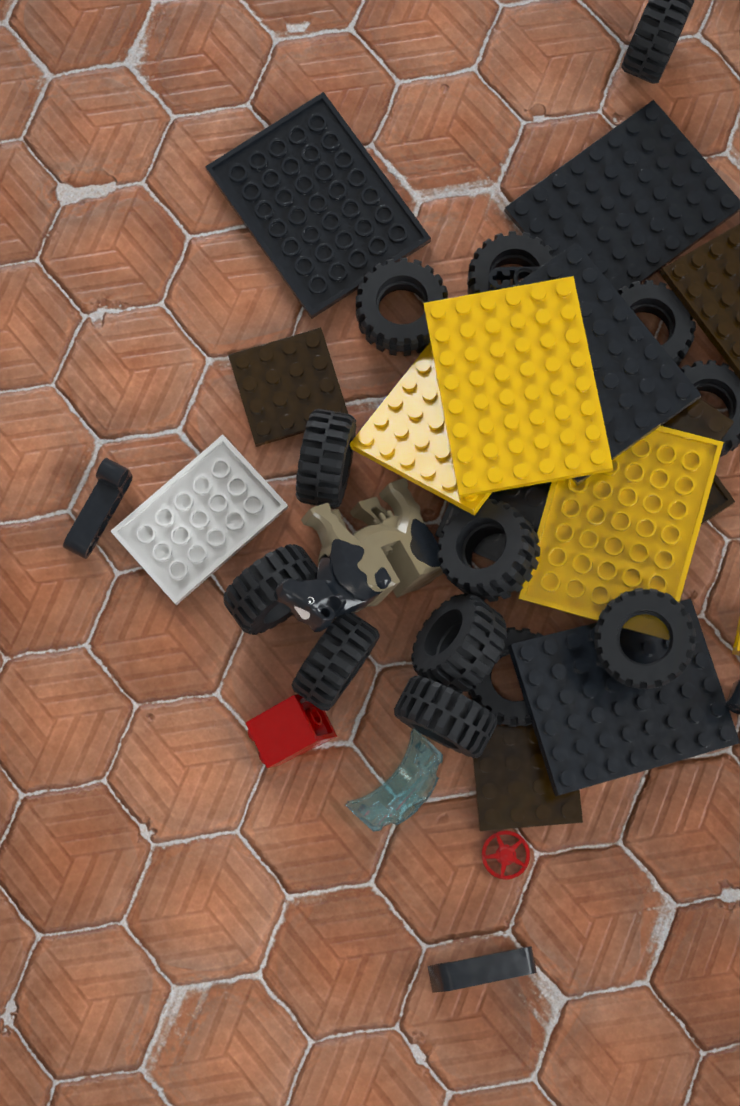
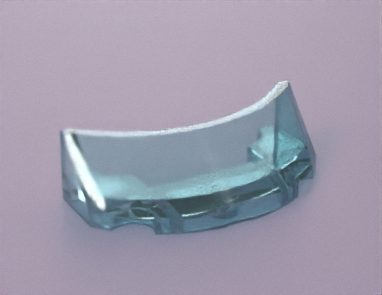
(404, 790)

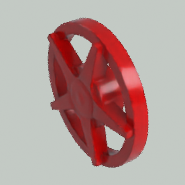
(505, 855)

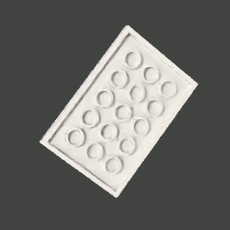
(199, 519)

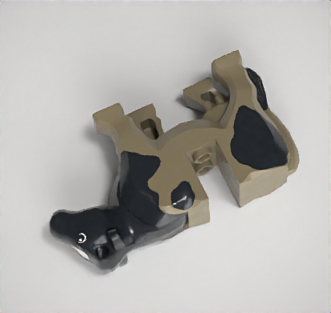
(366, 565)

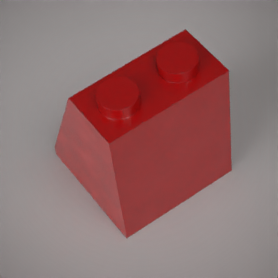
(289, 730)

